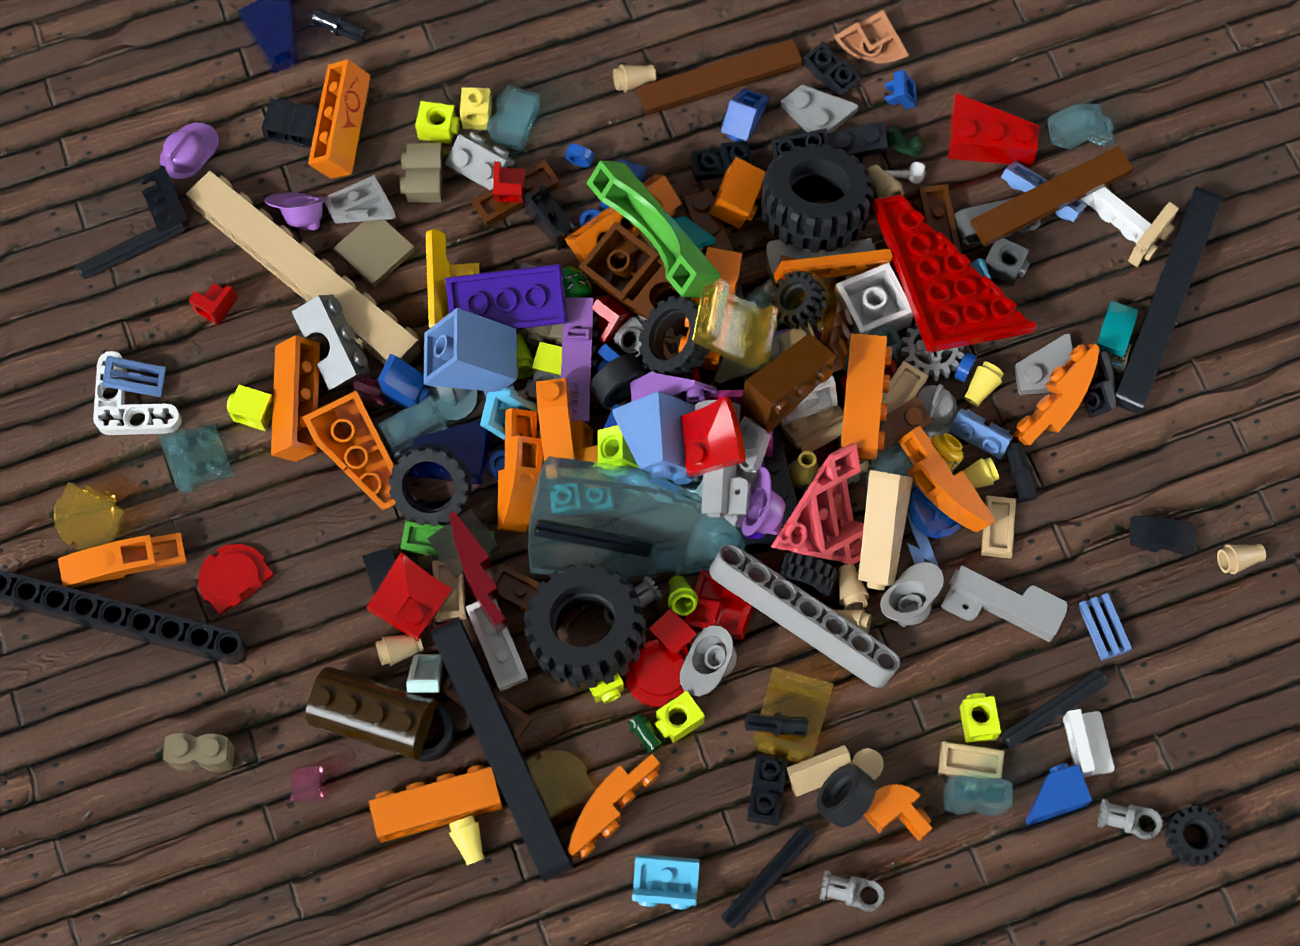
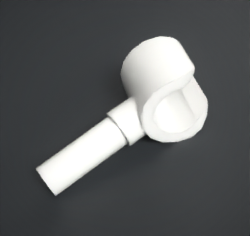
(914, 175)

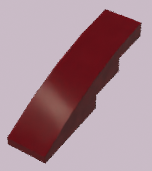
(474, 563)

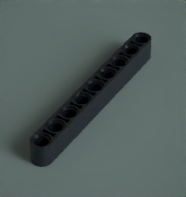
(1167, 300)
(127, 625)
(502, 750)

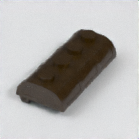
(370, 712)

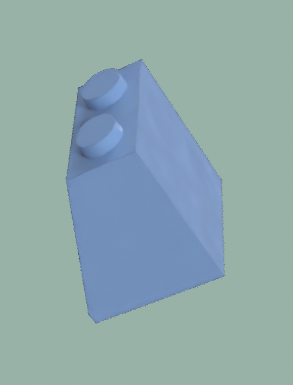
(470, 353)
(655, 434)

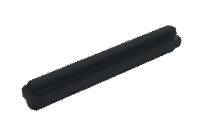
(126, 250)
(593, 537)
(1054, 709)
(768, 876)

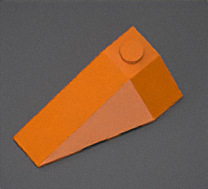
(352, 442)

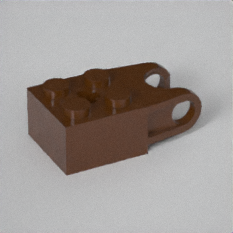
(639, 280)

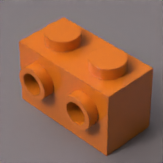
(738, 193)

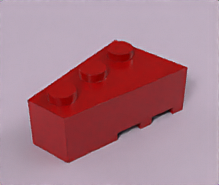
(990, 134)

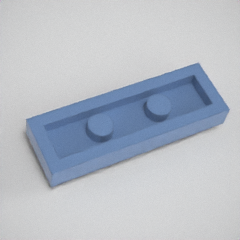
(1024, 179)

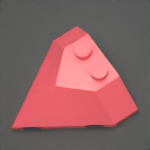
(824, 517)

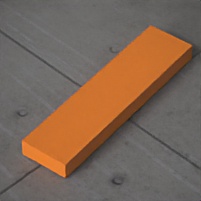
(835, 265)

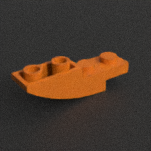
(1068, 389)
(521, 470)
(948, 492)
(121, 558)
(600, 813)

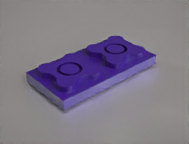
(512, 297)

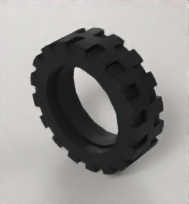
(654, 335)
(416, 510)

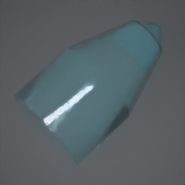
(628, 504)

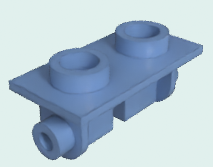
(972, 430)

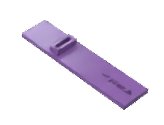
(578, 354)

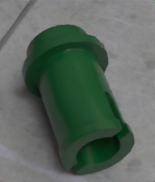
(646, 732)

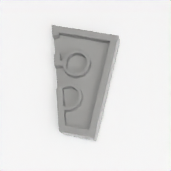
(755, 445)

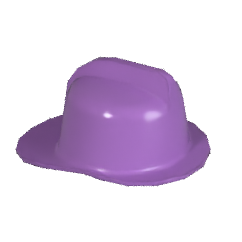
(188, 150)
(299, 209)
(765, 508)

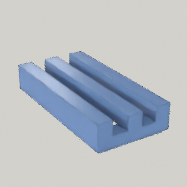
(132, 386)
(1115, 622)

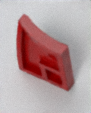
(712, 438)
(409, 598)
(719, 608)

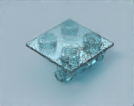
(195, 457)

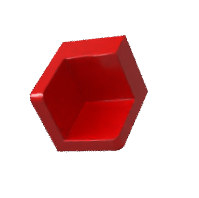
(508, 184)
(214, 303)
(610, 316)
(672, 632)

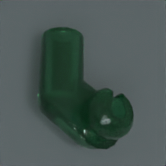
(904, 145)

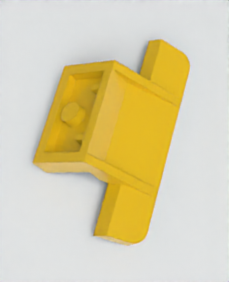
(437, 270)

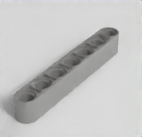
(804, 616)

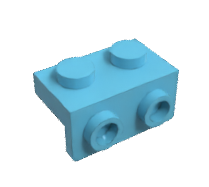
(494, 410)
(665, 881)

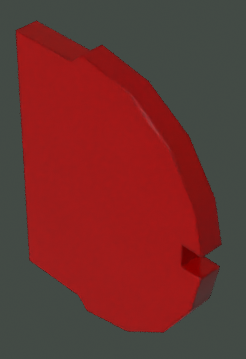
(232, 576)
(656, 675)

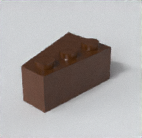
(786, 382)

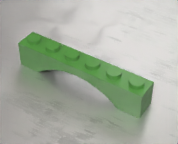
(683, 262)

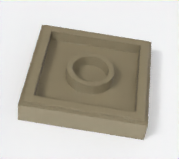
(374, 250)

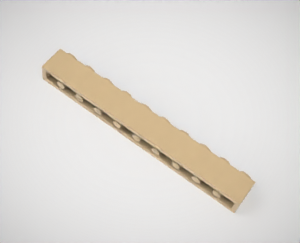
(299, 267)

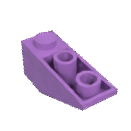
(680, 388)

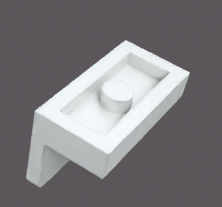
(1088, 742)

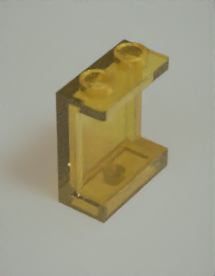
(734, 326)
(795, 697)

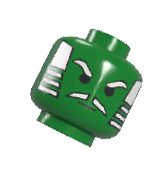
(576, 283)

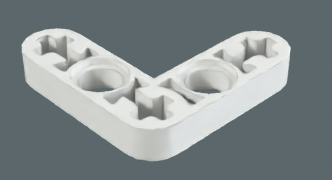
(117, 407)

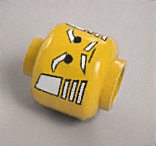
(949, 449)

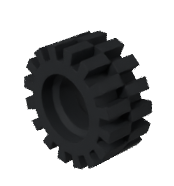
(808, 309)
(808, 574)
(1209, 823)

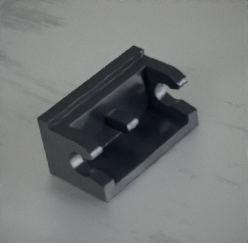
(163, 199)
(549, 217)

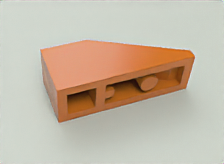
(555, 418)

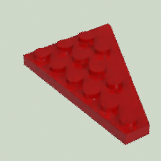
(943, 290)

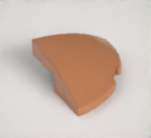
(873, 40)

